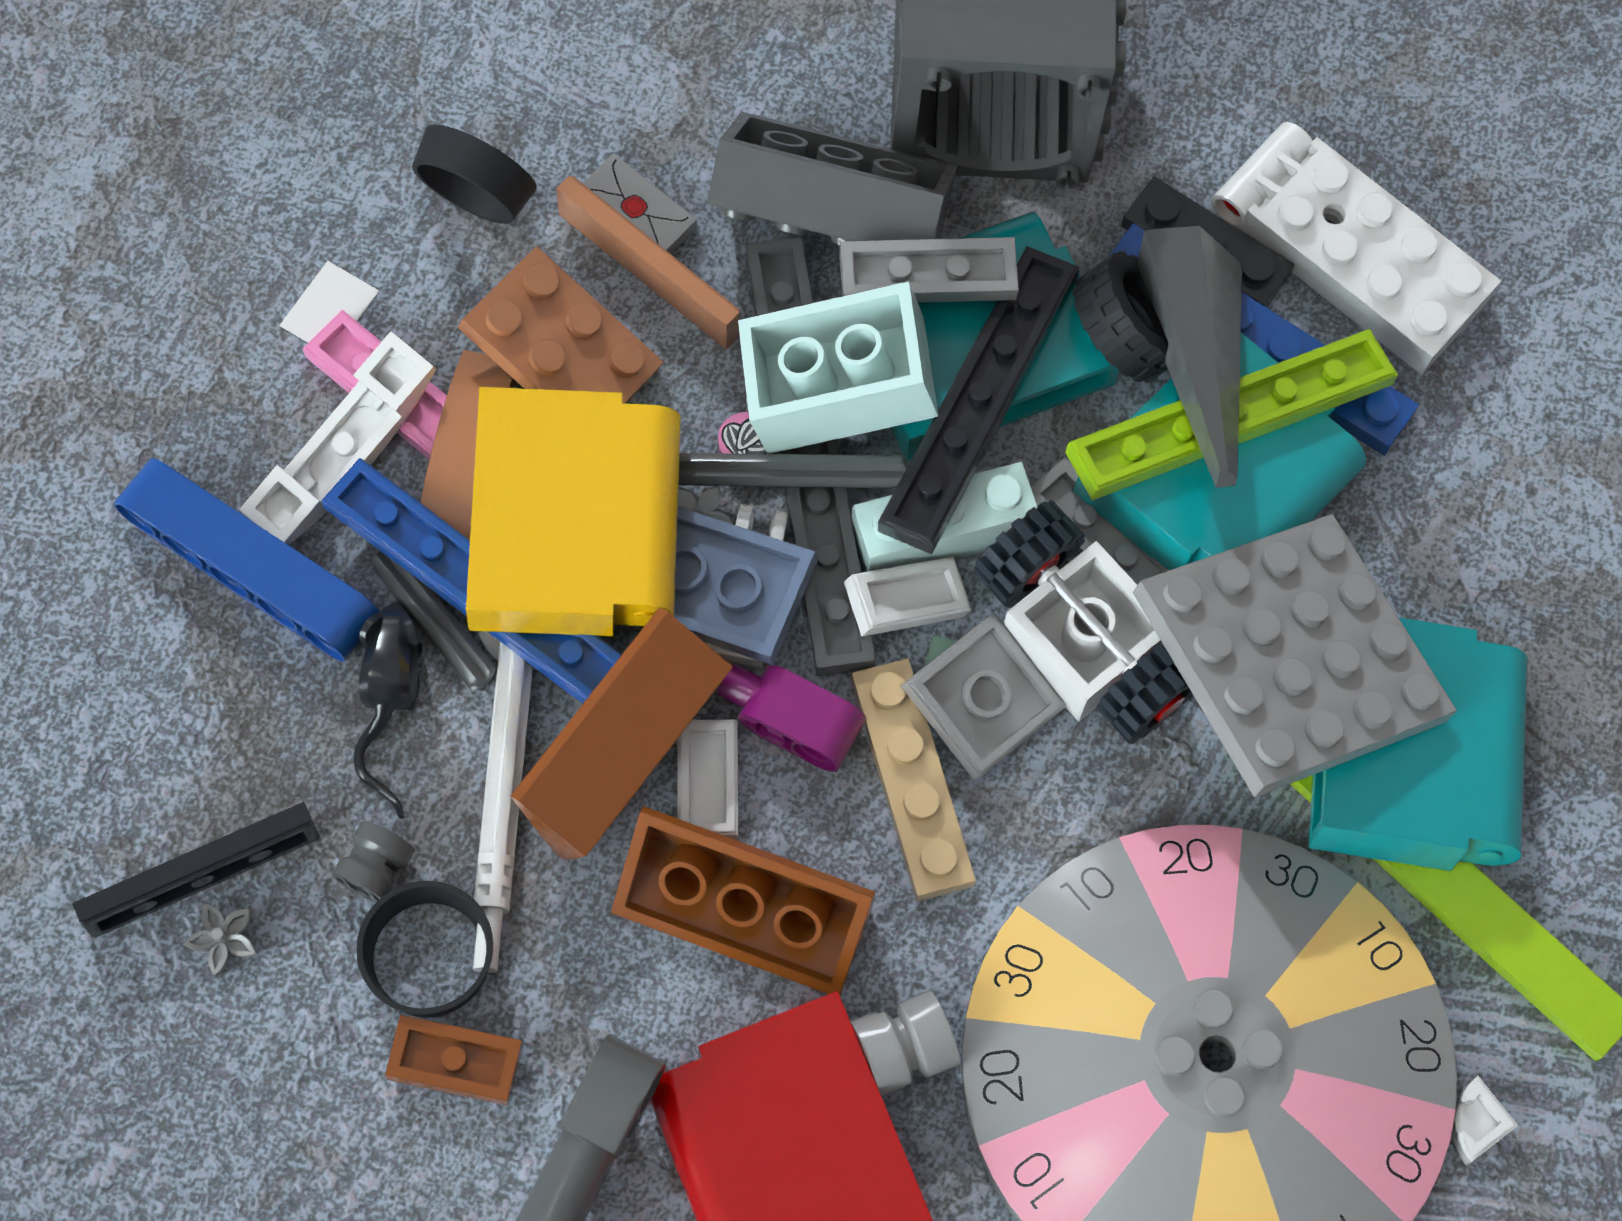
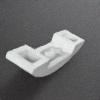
(358, 428)

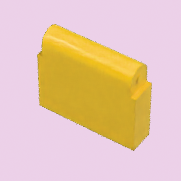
(571, 512)

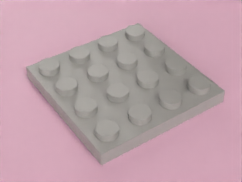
(1293, 654)

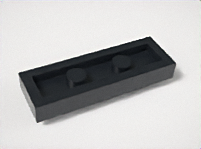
(1165, 207)

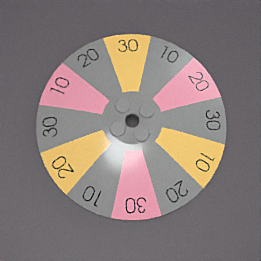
(1187, 935)

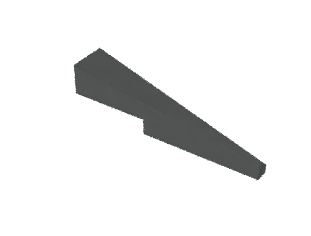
(1199, 307)

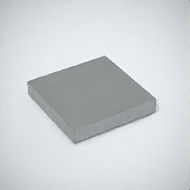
(983, 696)

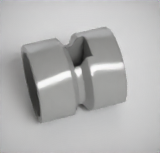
(911, 1041)

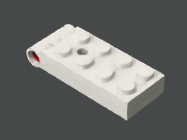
(1377, 258)

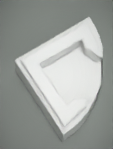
(1479, 1121)

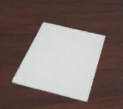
(324, 298)

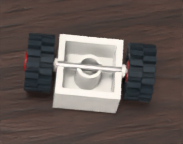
(1082, 623)

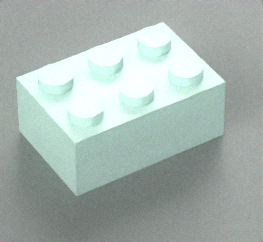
(837, 368)

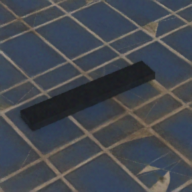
(977, 402)

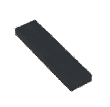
(196, 870)

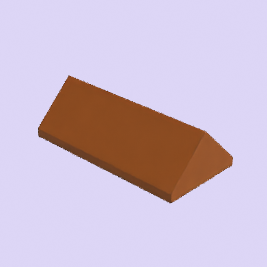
(619, 735)
(742, 901)

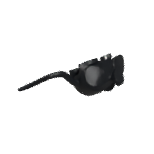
(386, 681)

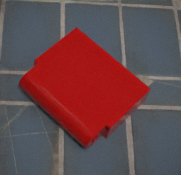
(786, 1125)

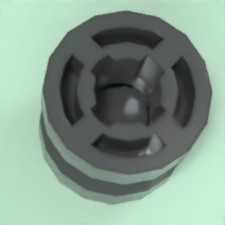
(373, 861)

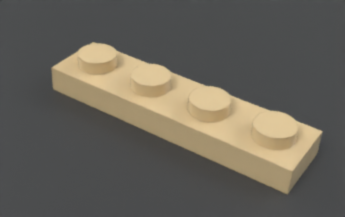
(912, 782)

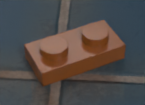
(454, 1060)

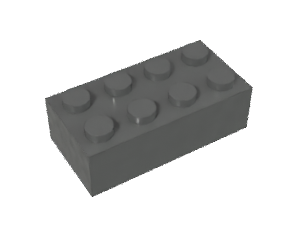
(827, 183)

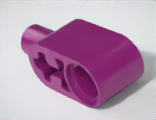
(794, 714)

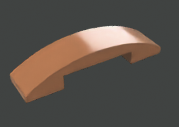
(452, 458)

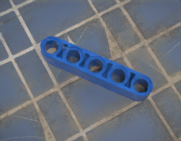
(246, 558)

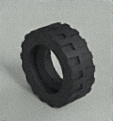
(1122, 317)

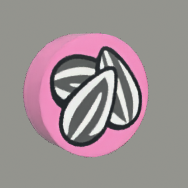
(739, 436)

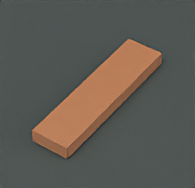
(648, 261)

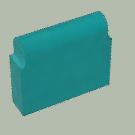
(1063, 369)
(1279, 485)
(1448, 788)

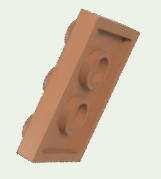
(557, 334)

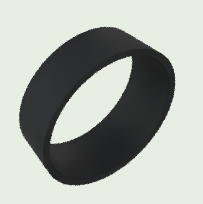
(472, 174)
(401, 899)

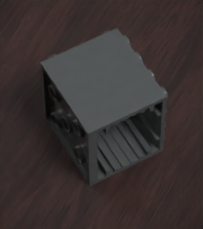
(1007, 84)

